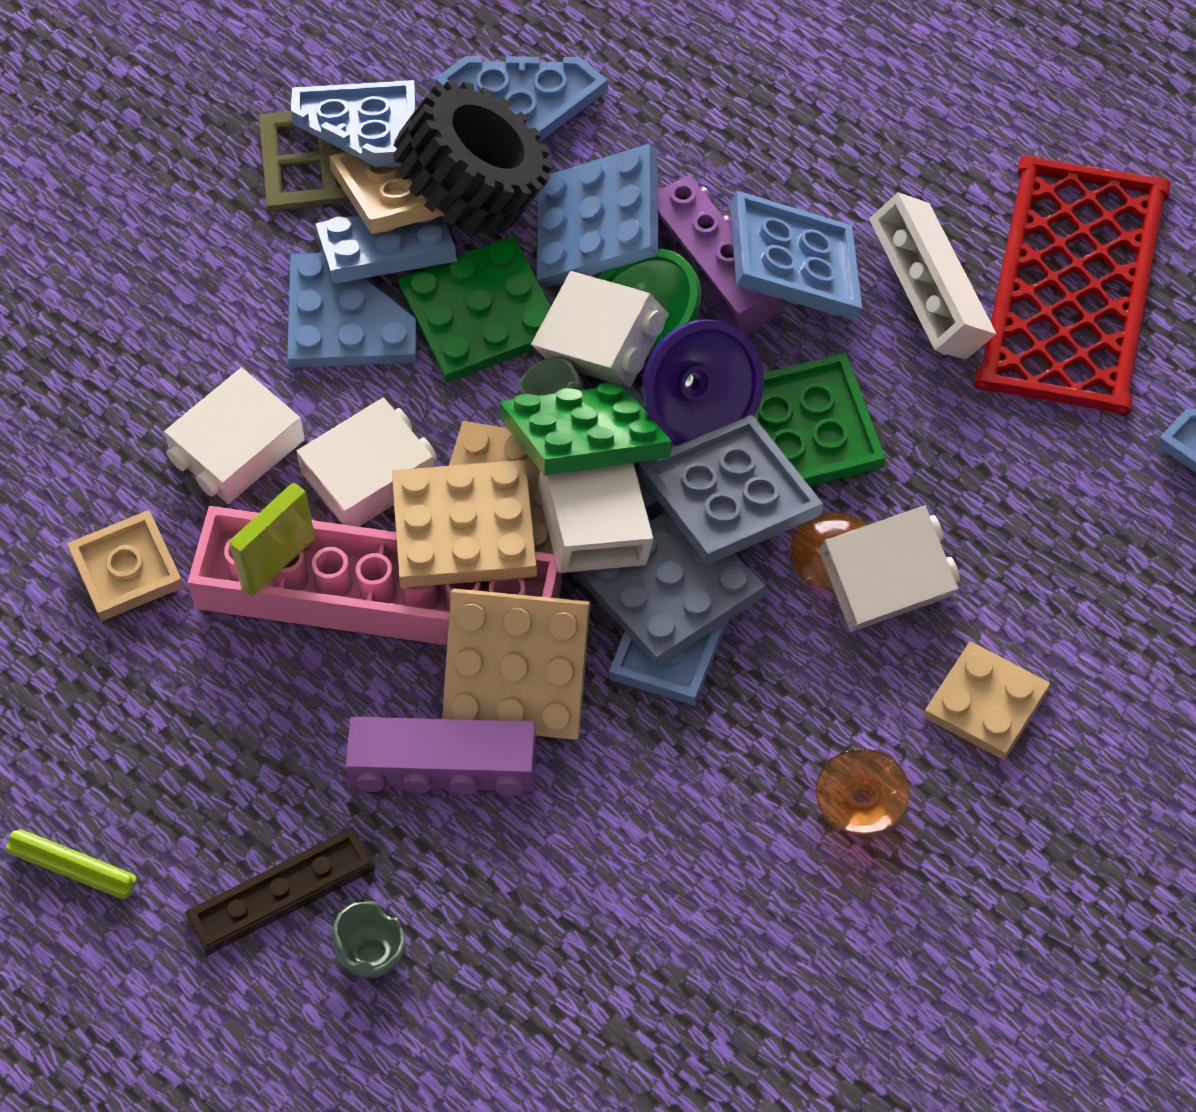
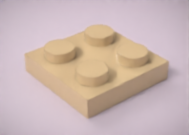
(125, 565)
(987, 700)

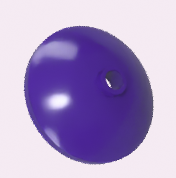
(724, 383)

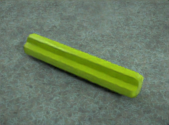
(71, 864)

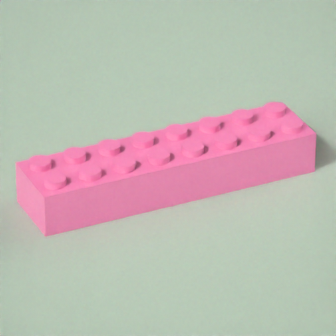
(340, 582)

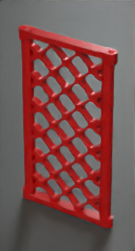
(1072, 174)

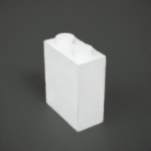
(601, 328)
(233, 436)
(356, 460)
(596, 518)
(889, 568)

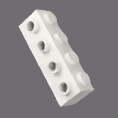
(932, 276)

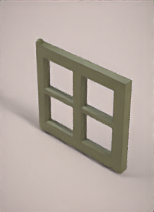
(273, 161)

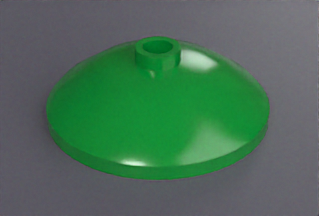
(669, 281)

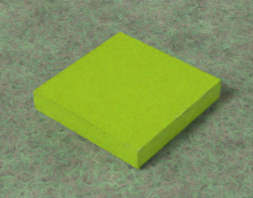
(272, 539)

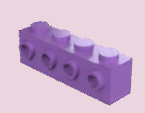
(705, 240)

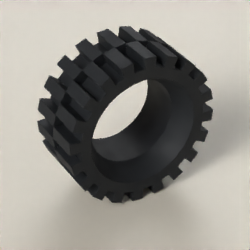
(472, 157)

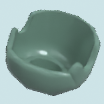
(549, 377)
(367, 940)

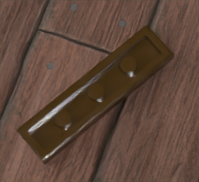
(280, 891)

